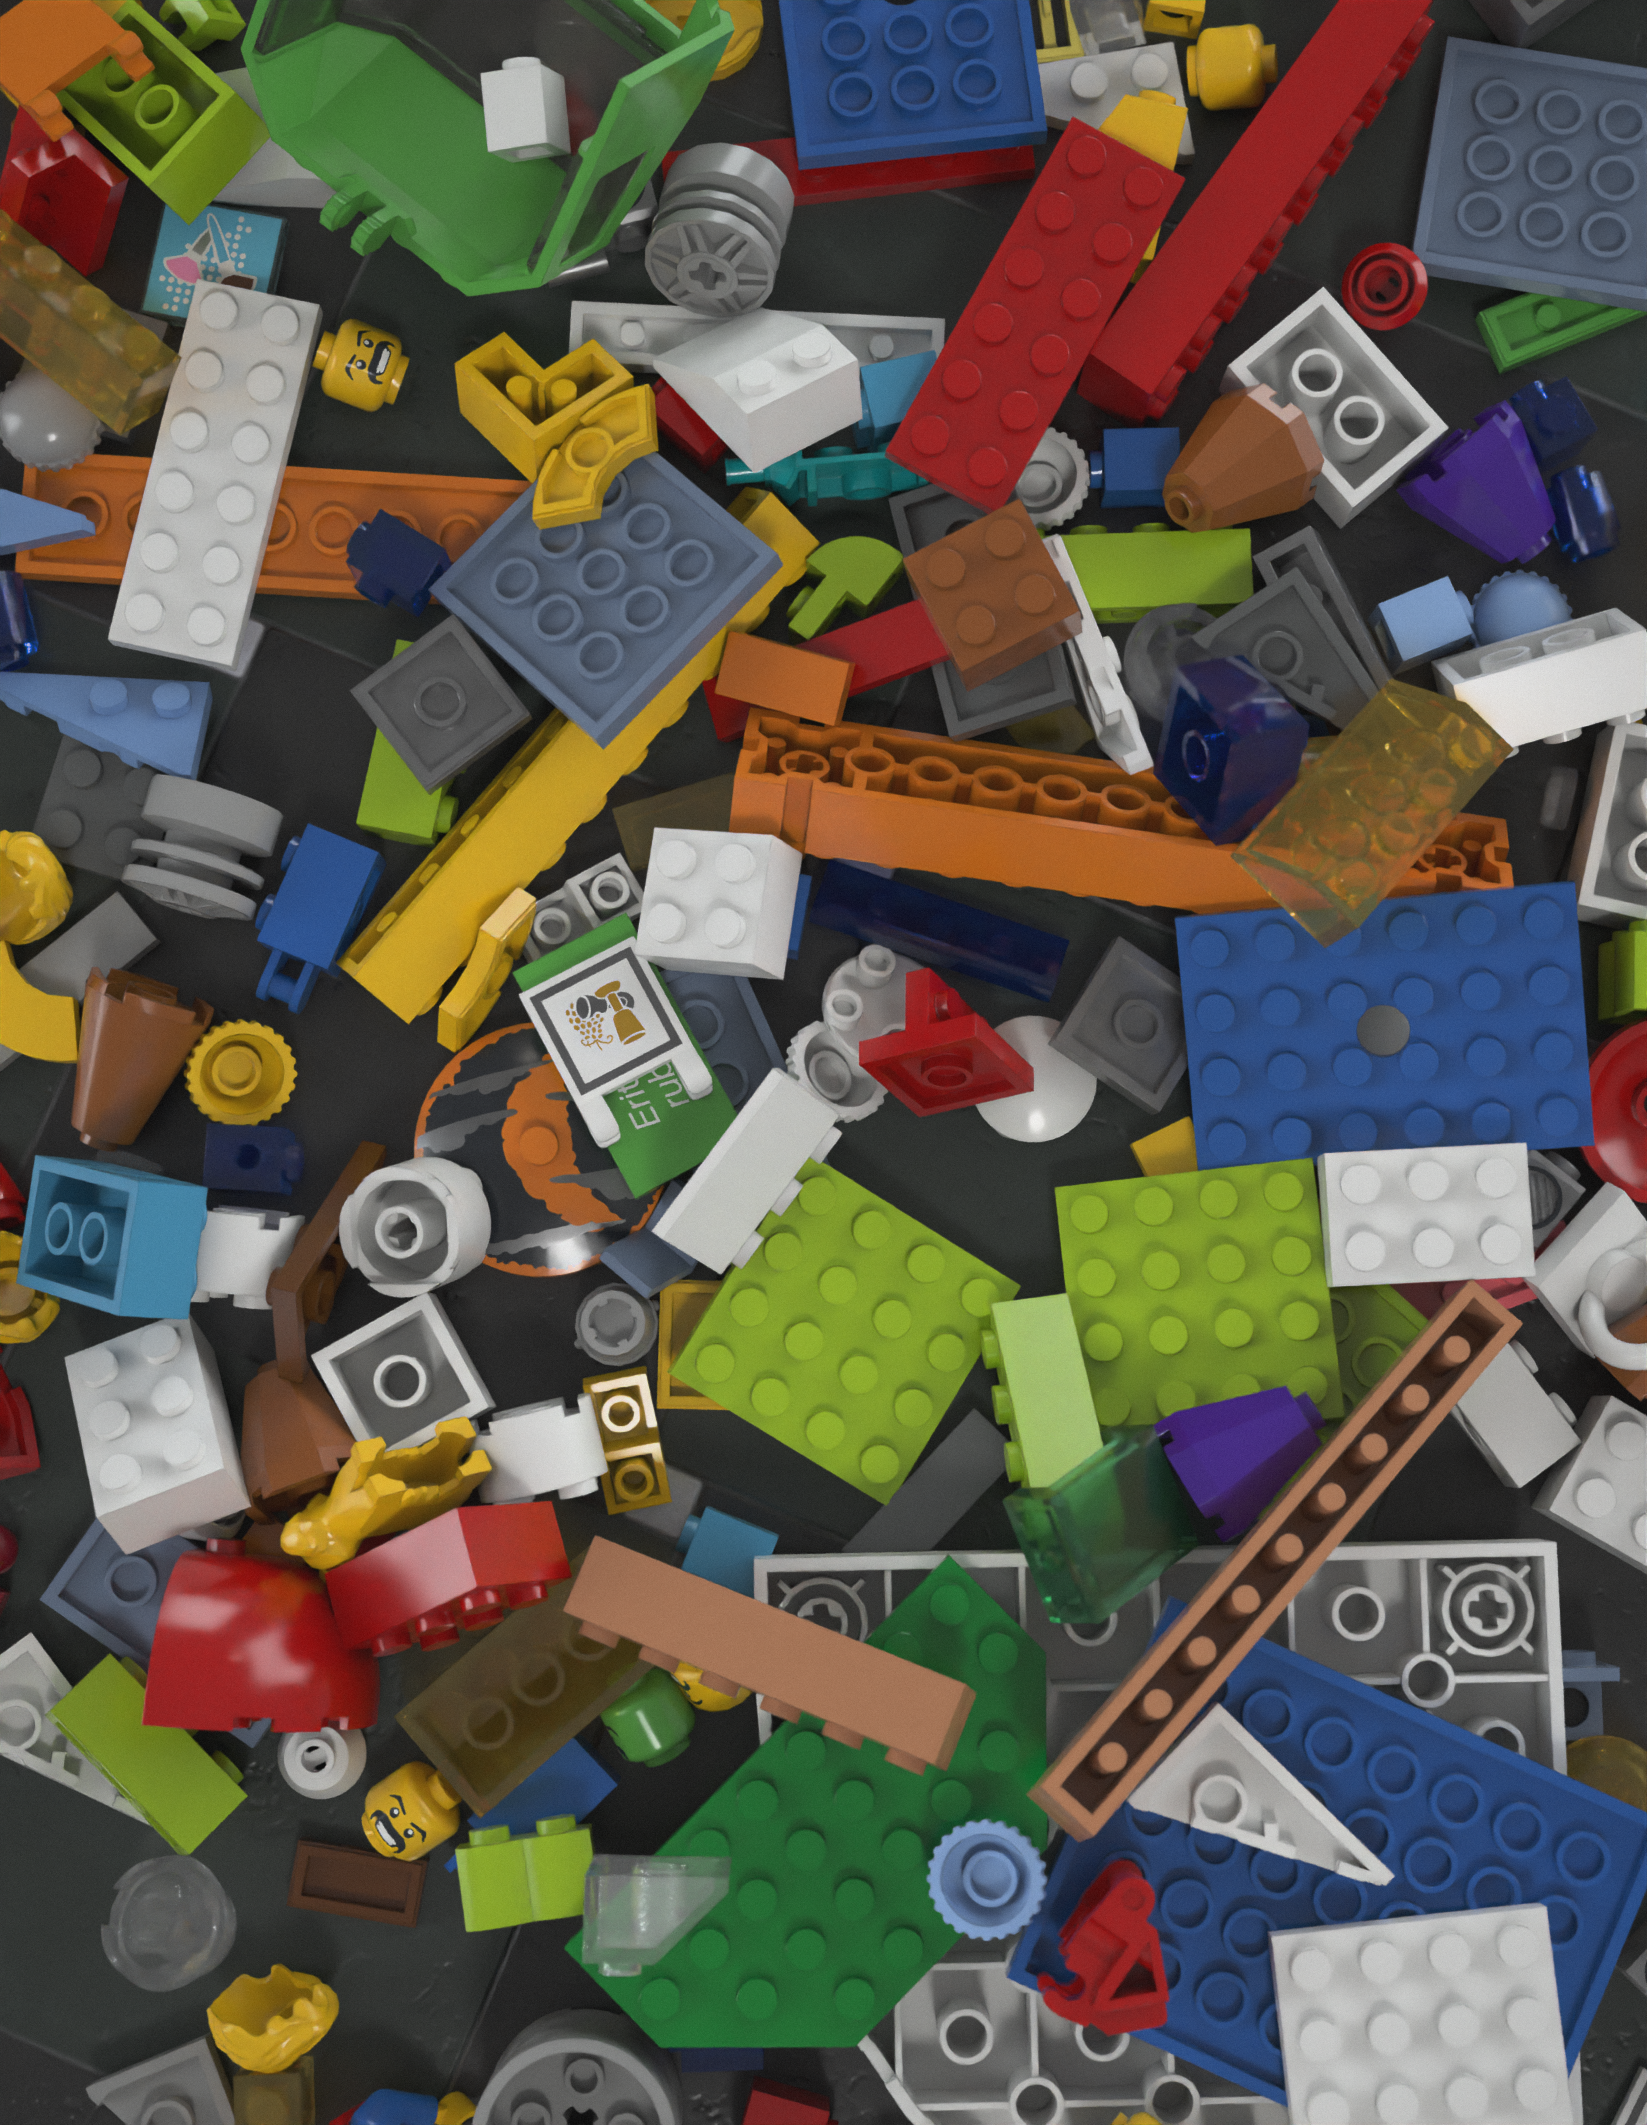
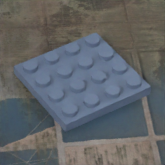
(1537, 175)
(609, 603)

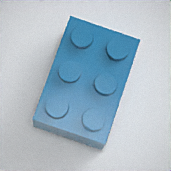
(112, 1237)

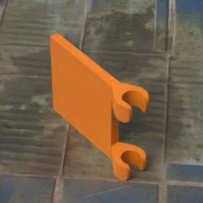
(52, 45)

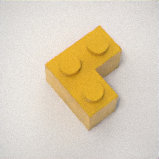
(529, 407)

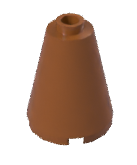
(129, 1053)

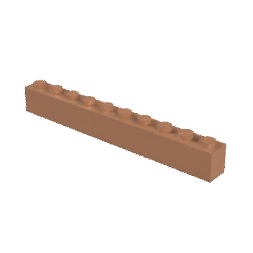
(1272, 1563)

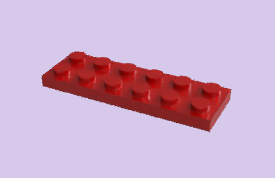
(1034, 317)

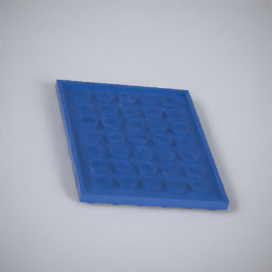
(1427, 1798)

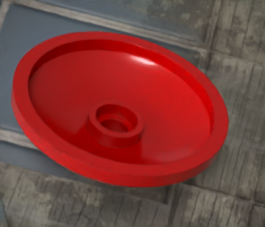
(1618, 1110)

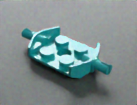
(829, 475)

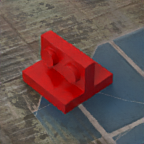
(62, 192)
(944, 1054)

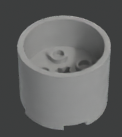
(583, 2063)

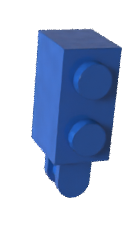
(315, 911)
(566, 1783)

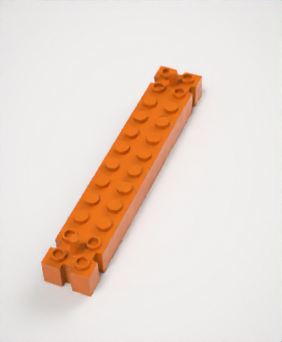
(1025, 818)

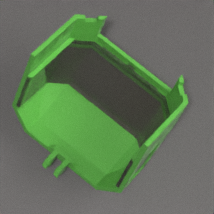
(395, 121)

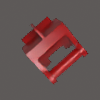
(1114, 1955)

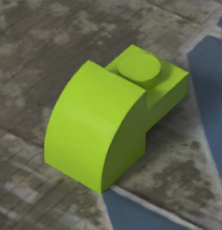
(848, 574)

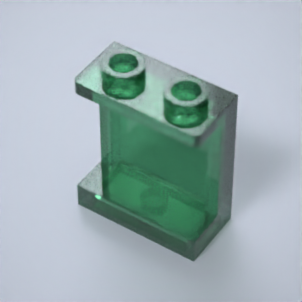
(1103, 1527)

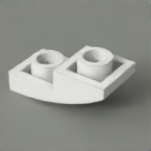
(584, 905)

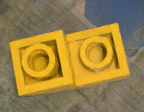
(629, 1440)

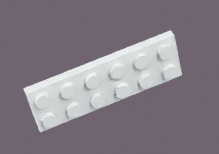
(216, 475)

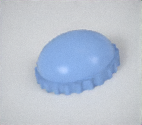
(1516, 606)
(987, 1879)

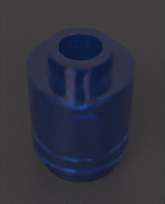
(1583, 513)

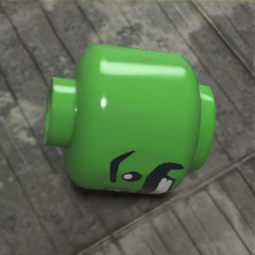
(650, 1720)

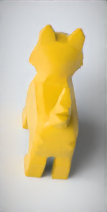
(386, 1494)

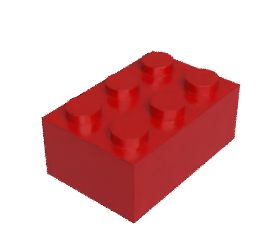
(448, 1577)

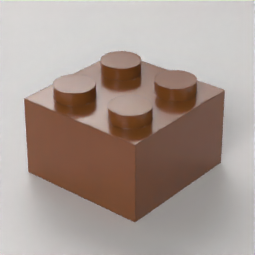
(993, 595)

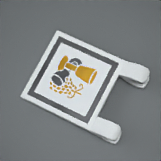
(609, 1027)

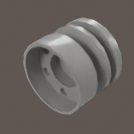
(719, 230)
(202, 847)

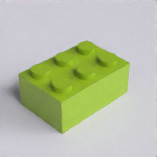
(173, 127)

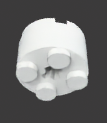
(449, 1220)
(241, 1252)
(541, 1451)

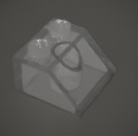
(645, 1905)

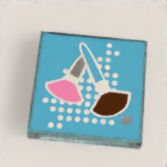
(218, 247)

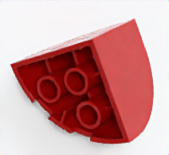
(251, 1643)

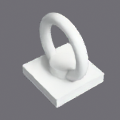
(1597, 1276)

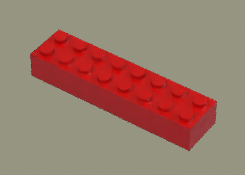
(1251, 206)

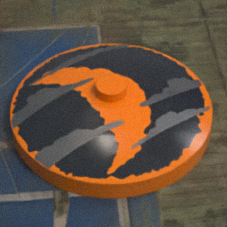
(544, 1177)

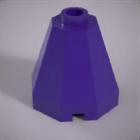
(1485, 488)
(1242, 1452)

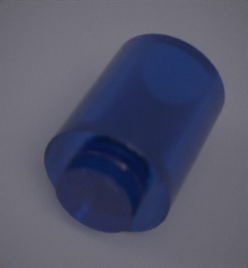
(17, 628)

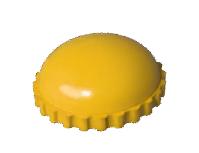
(240, 1073)

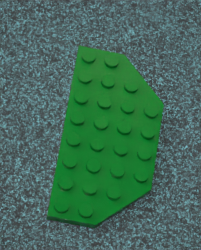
(836, 1846)

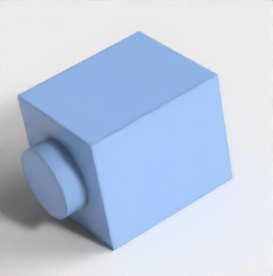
(1421, 625)

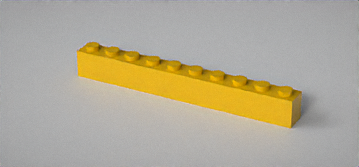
(537, 805)

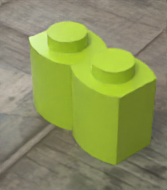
(1623, 976)
(524, 1875)

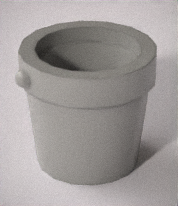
(616, 1324)

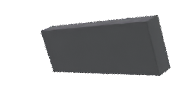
(936, 1491)

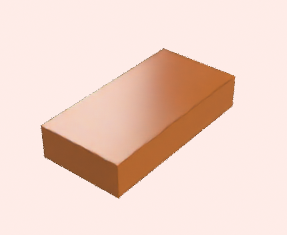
(784, 678)

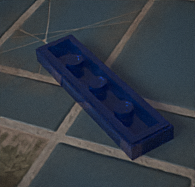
(939, 930)

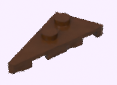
(310, 1277)

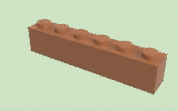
(772, 1654)

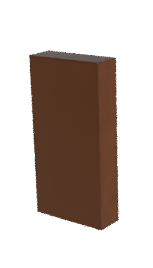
(357, 1882)

